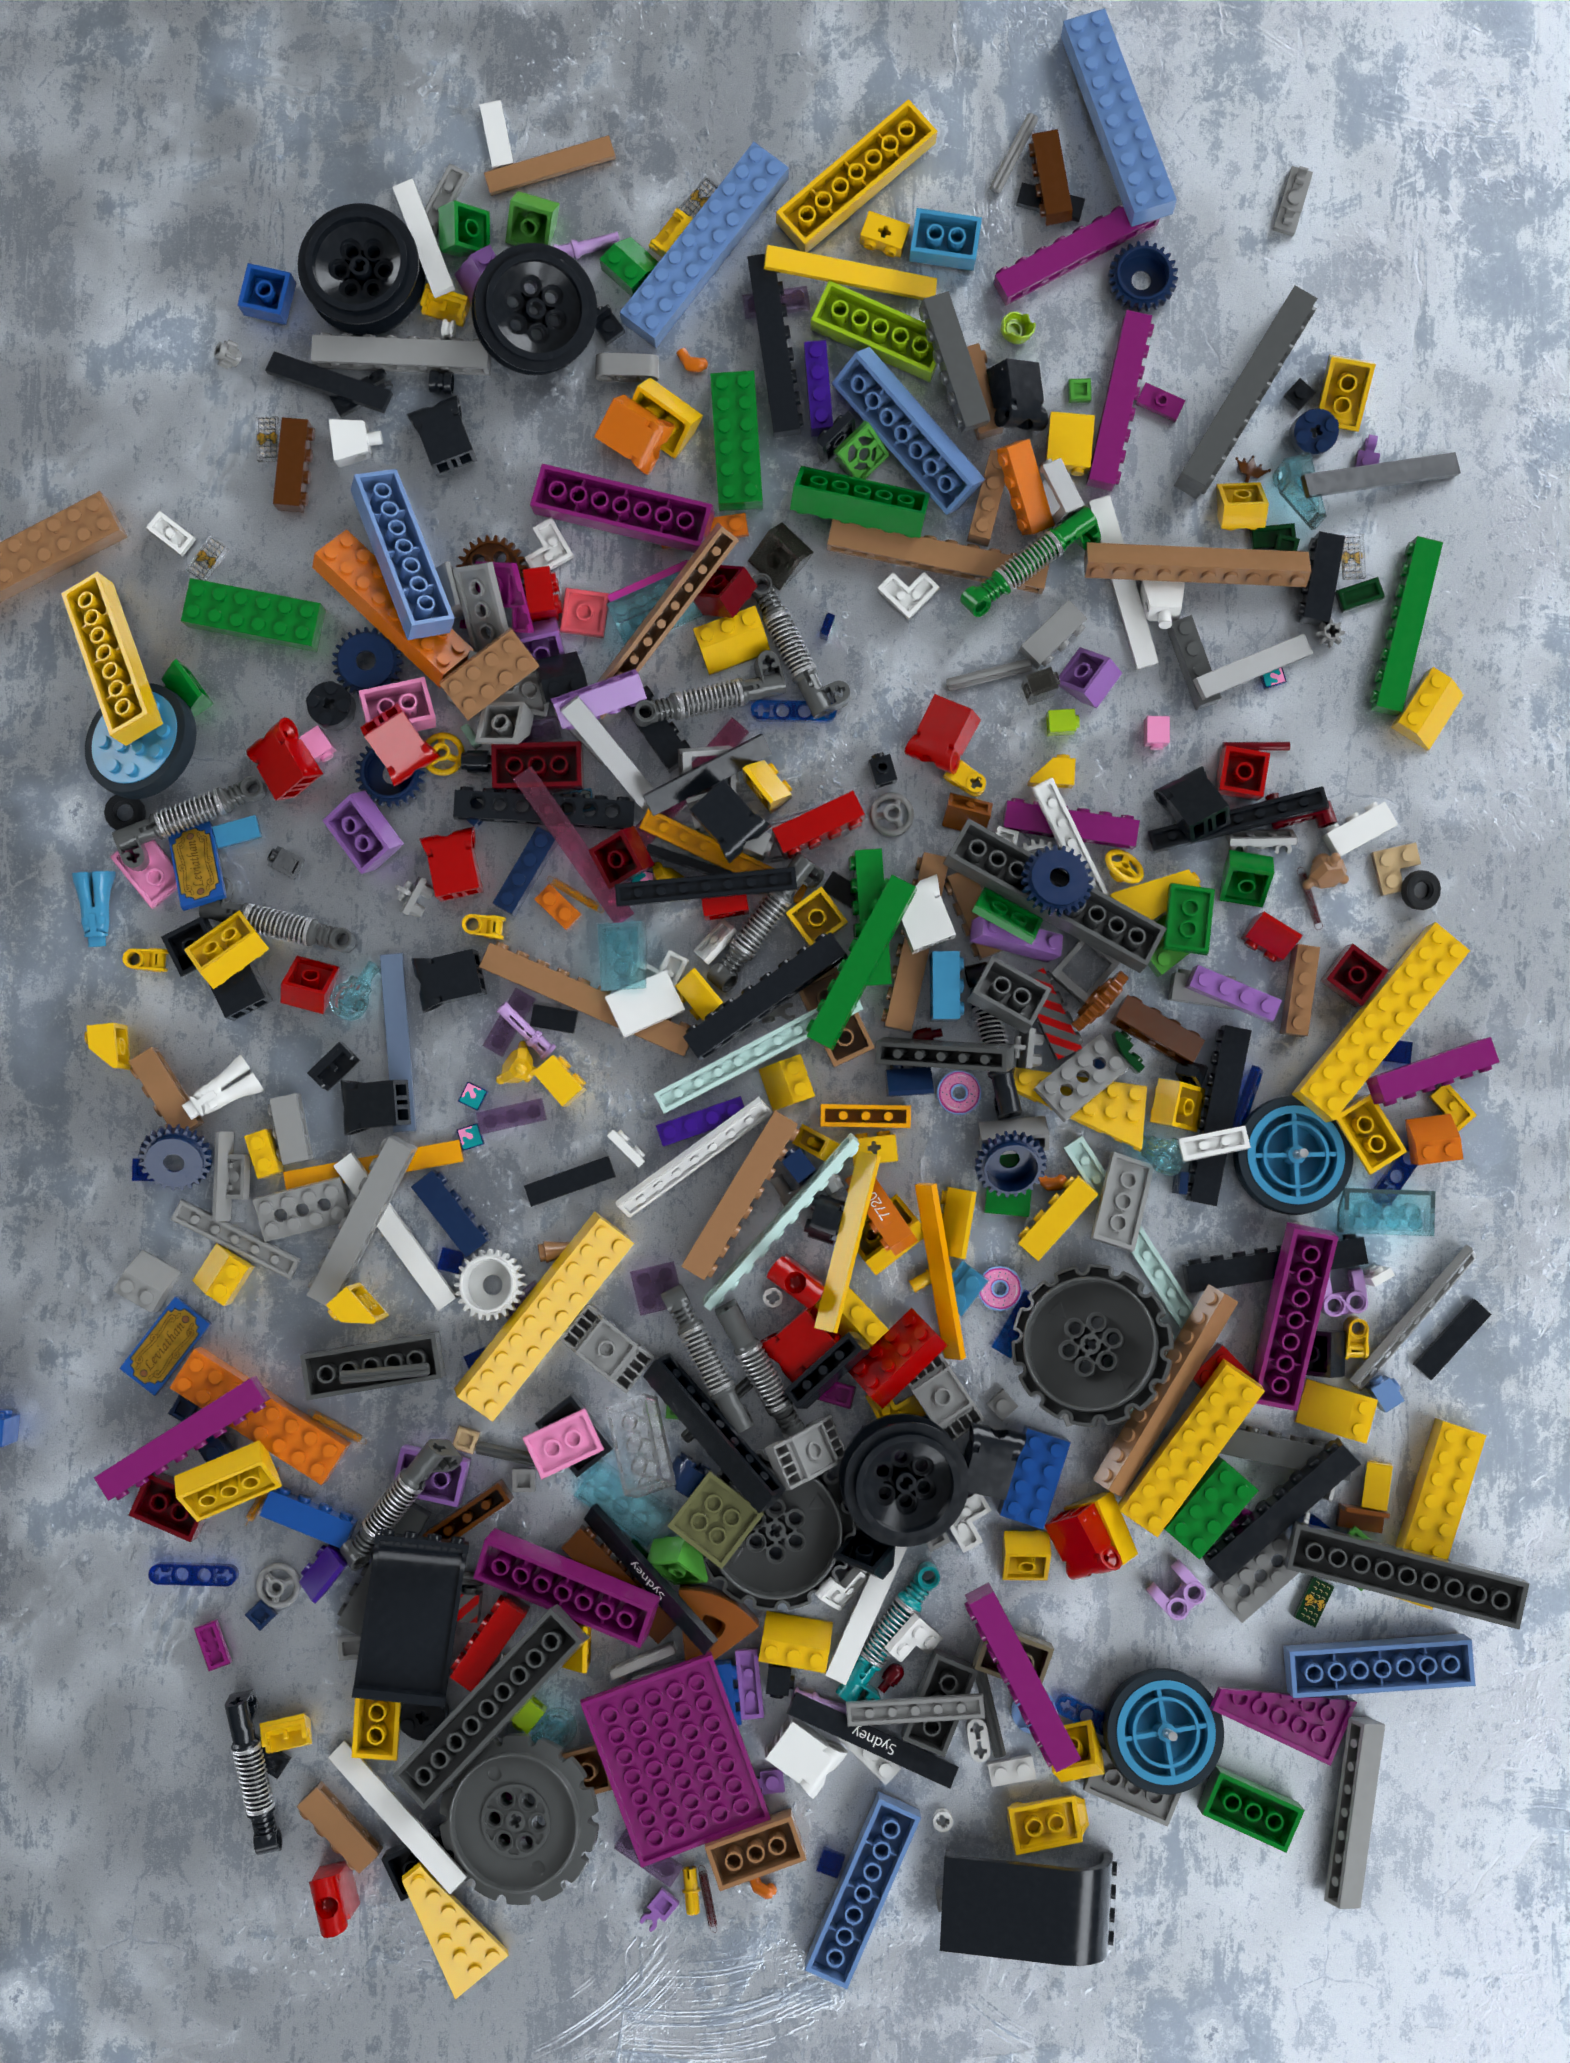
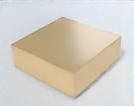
(466, 1439)

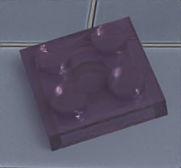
(650, 1283)

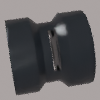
(440, 382)

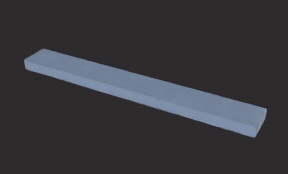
(397, 1028)

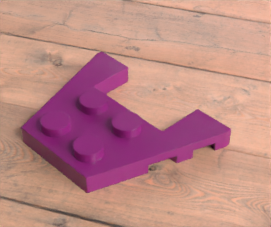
(511, 595)

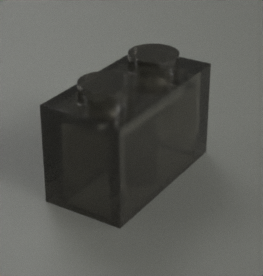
(1040, 685)

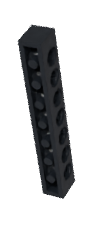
(510, 814)

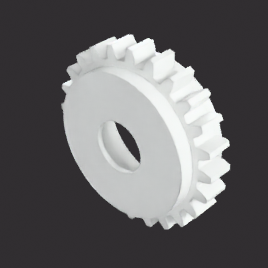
(472, 1284)

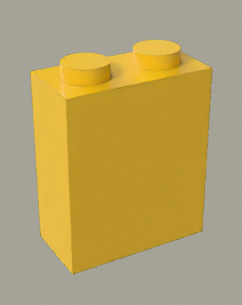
(1071, 440)

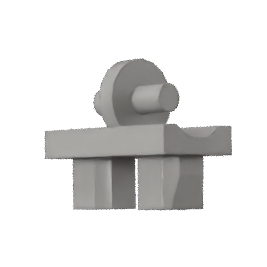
(419, 888)
(1024, 1049)

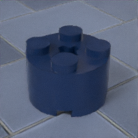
(1326, 427)
(688, 1473)

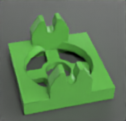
(873, 440)

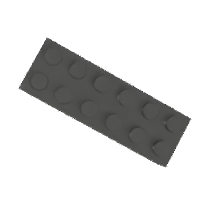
(323, 1366)

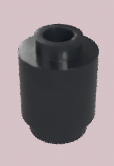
(476, 761)

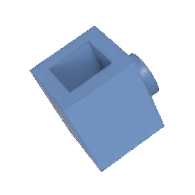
(1386, 1392)

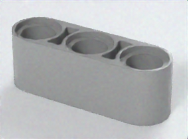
(626, 367)

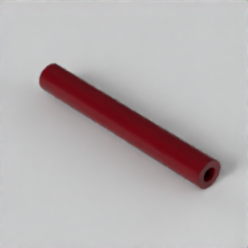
(1260, 746)

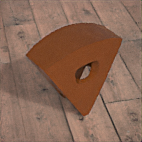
(721, 1614)

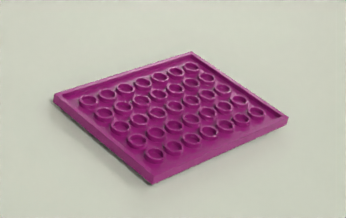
(675, 1759)

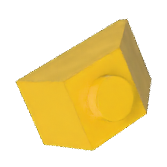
(1060, 769)
(815, 1142)

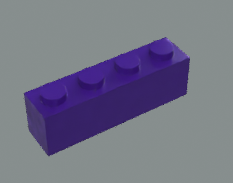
(818, 387)
(698, 1122)

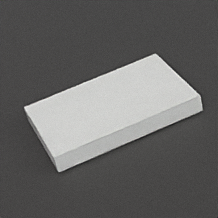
(645, 1007)

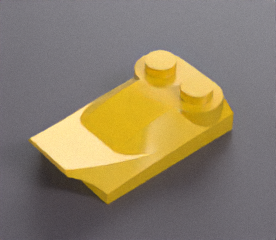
(1047, 1823)

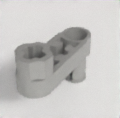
(786, 1194)

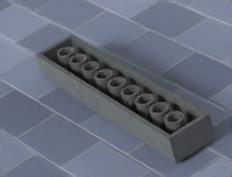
(1247, 393)
(1099, 923)
(1406, 1574)
(490, 1706)

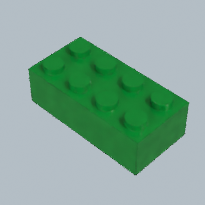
(1210, 1507)
(1250, 1808)

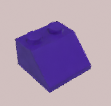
(323, 1573)

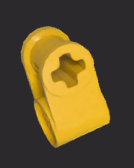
(964, 778)
(485, 926)
(150, 959)
(1356, 1343)

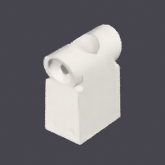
(926, 918)
(804, 1754)

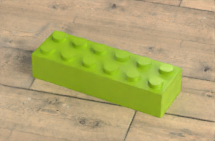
(868, 323)

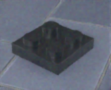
(829, 440)

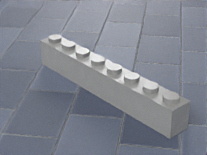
(399, 354)
(362, 1219)
(1354, 1813)

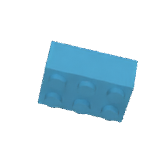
(945, 239)
(946, 986)

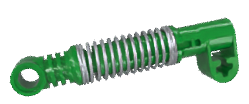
(1080, 527)

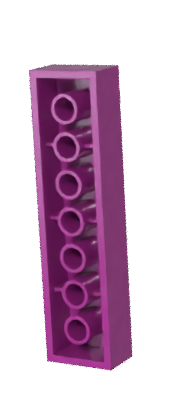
(621, 508)
(1293, 1314)
(579, 1590)
(1024, 1682)

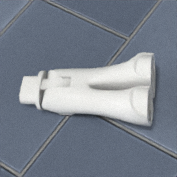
(211, 1097)

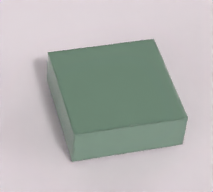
(471, 736)

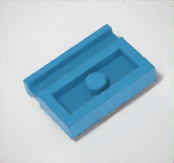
(967, 1286)

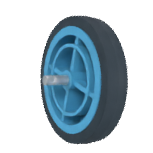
(149, 762)
(1293, 1158)
(1163, 1731)

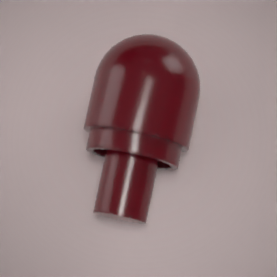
(927, 1034)
(891, 1676)

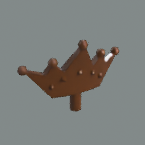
(1250, 468)

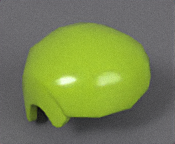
(1017, 327)

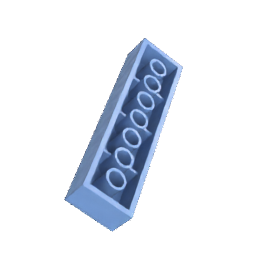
(908, 430)
(402, 554)
(1379, 1665)
(862, 1890)

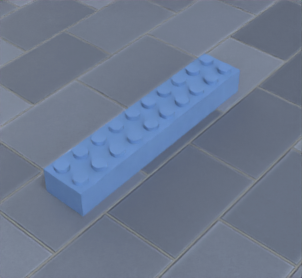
(1118, 117)
(704, 244)

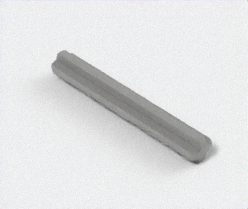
(1014, 153)
(989, 674)

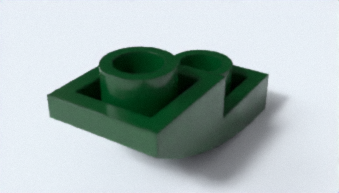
(1123, 1045)

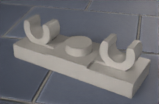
(1292, 200)
(1262, 839)

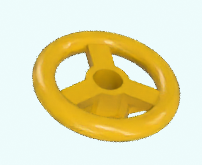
(441, 736)
(1122, 870)

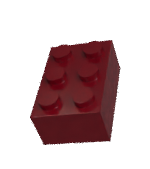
(160, 1508)

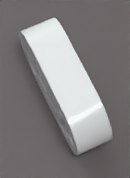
(973, 1739)

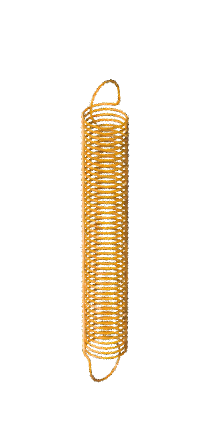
(575, 894)
(336, 1427)
(258, 1504)

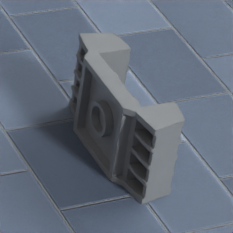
(607, 1348)
(945, 1398)
(806, 1453)

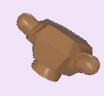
(1326, 872)

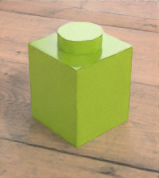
(1062, 722)
(529, 1715)

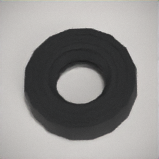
(111, 811)
(1433, 890)

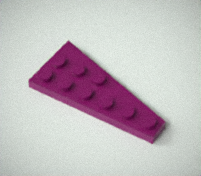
(1305, 1723)

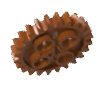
(1100, 1001)

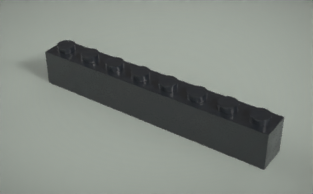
(774, 348)
(765, 996)
(1219, 1109)
(1260, 1265)
(714, 1433)
(1281, 1509)

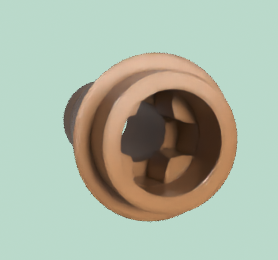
(550, 1251)

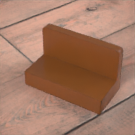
(961, 808)
(1363, 1518)

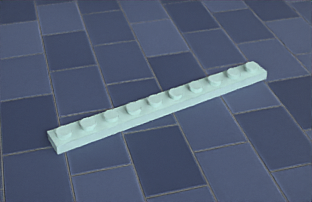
(737, 1062)
(786, 1216)
(1145, 1252)

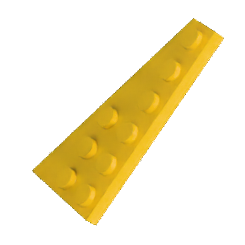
(1114, 1111)
(457, 1937)

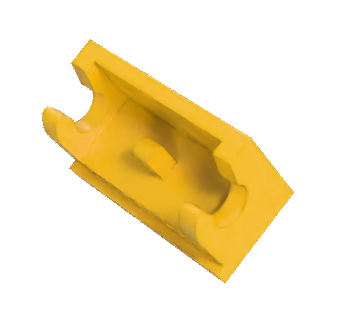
(670, 232)
(448, 306)
(1377, 1485)
(286, 1733)

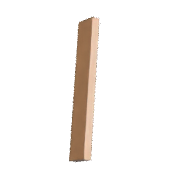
(550, 165)

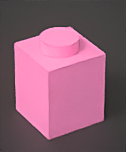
(1156, 732)
(318, 744)

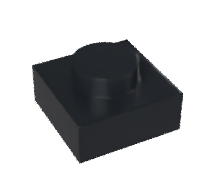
(1299, 394)

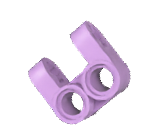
(1356, 1286)
(1180, 1594)

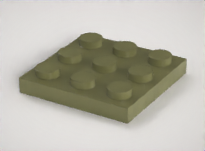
(715, 1519)

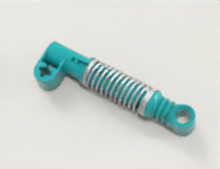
(873, 1654)

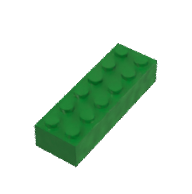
(736, 440)
(859, 501)
(253, 615)
(866, 884)

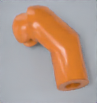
(690, 363)
(1053, 1183)
(763, 1890)

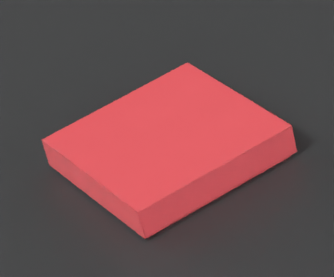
(584, 613)

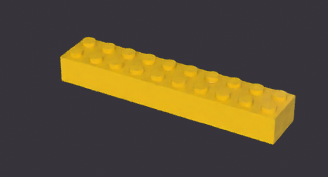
(1380, 1022)
(543, 1316)

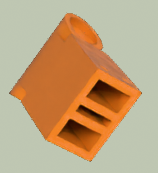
(634, 432)

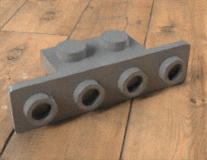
(230, 1176)

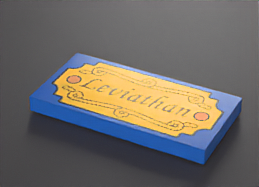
(197, 866)
(165, 1345)

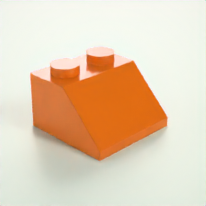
(1433, 1139)

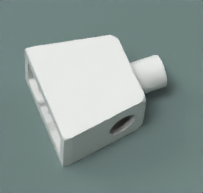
(352, 441)
(1162, 601)

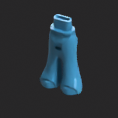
(94, 917)

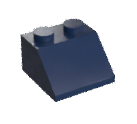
(908, 1081)

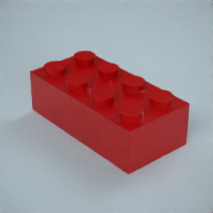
(818, 824)
(897, 1358)
(486, 1646)

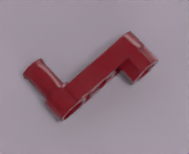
(1323, 818)

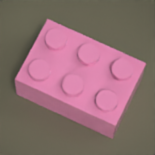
(409, 694)

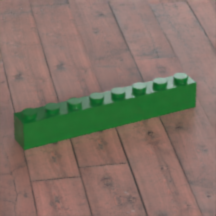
(1406, 626)
(862, 961)

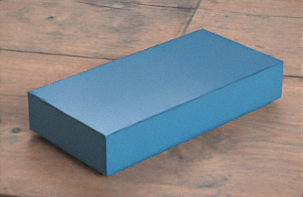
(237, 832)

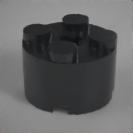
(320, 699)
(825, 1219)
(418, 1726)

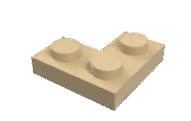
(1388, 865)

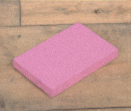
(155, 881)
(563, 1443)

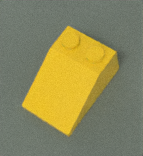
(1346, 389)
(766, 785)
(1336, 1410)

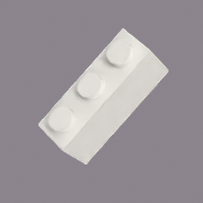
(1359, 828)

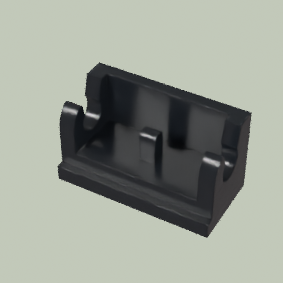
(333, 1066)

